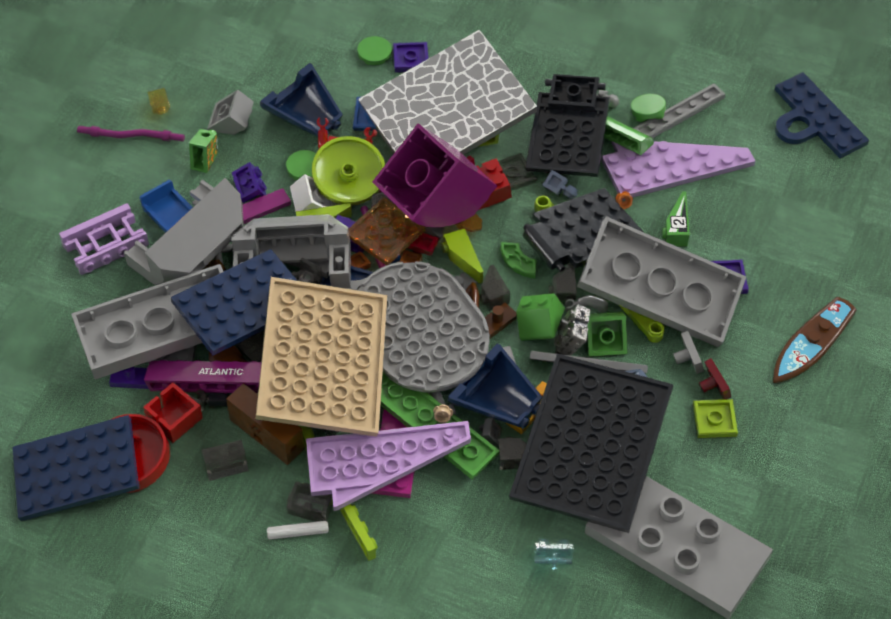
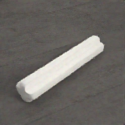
(297, 530)

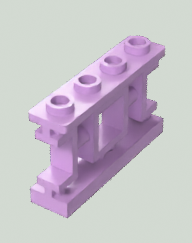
(100, 227)

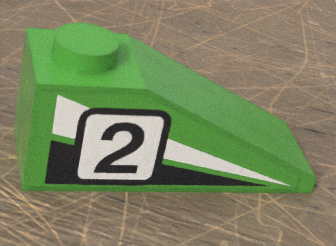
(677, 224)

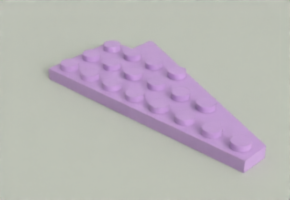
(671, 165)
(361, 464)

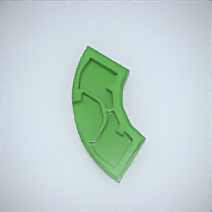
(517, 260)

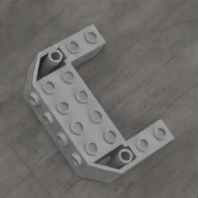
(297, 238)

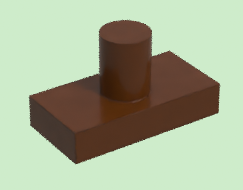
(500, 318)

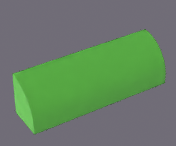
(627, 136)

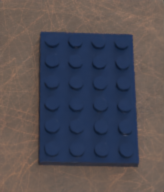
(231, 303)
(75, 468)

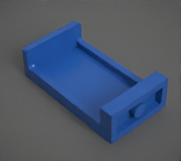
(164, 205)

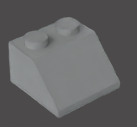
(231, 114)

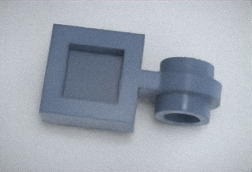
(556, 183)

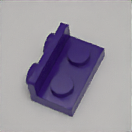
(249, 182)

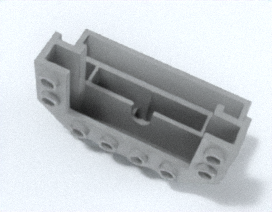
(194, 238)

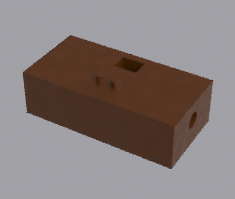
(279, 438)

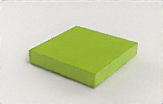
(715, 418)

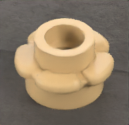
(442, 413)

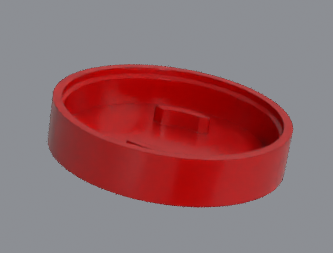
(151, 449)

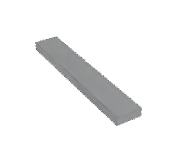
(682, 111)
(550, 357)

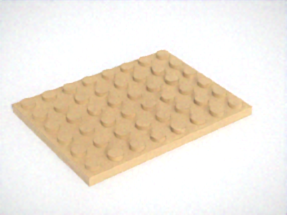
(322, 357)

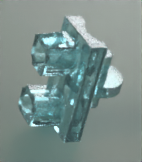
(553, 553)

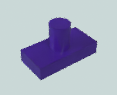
(129, 378)

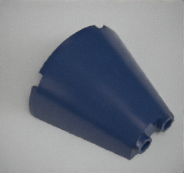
(304, 103)
(499, 391)

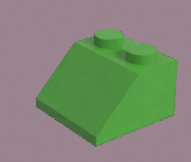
(539, 316)
(607, 334)

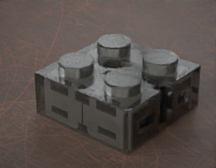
(572, 330)

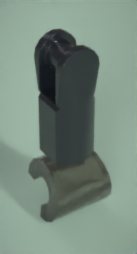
(212, 399)

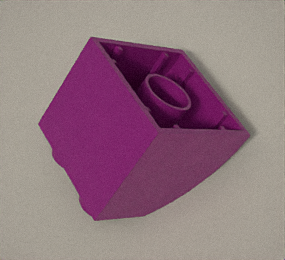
(433, 181)

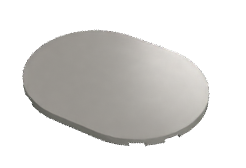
(431, 327)

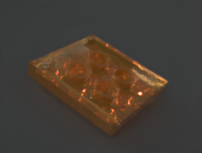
(385, 231)

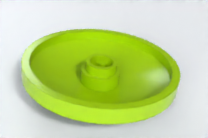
(346, 169)

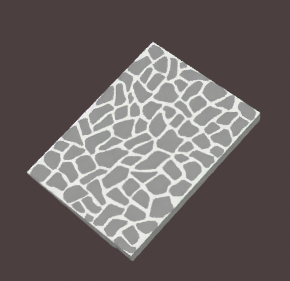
(456, 94)

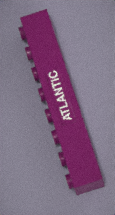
(208, 376)

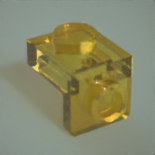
(159, 101)

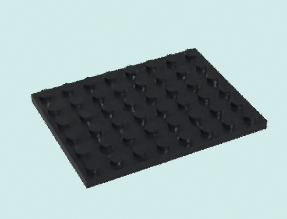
(592, 443)

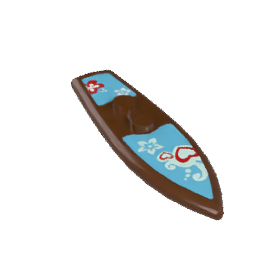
(813, 339)

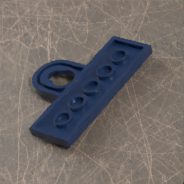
(820, 115)

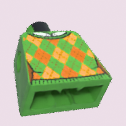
(206, 145)

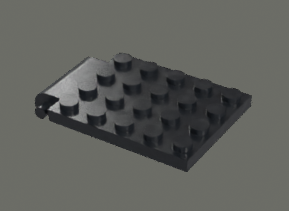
(569, 127)
(570, 228)

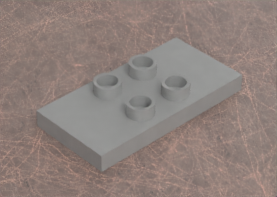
(662, 281)
(137, 326)
(688, 548)

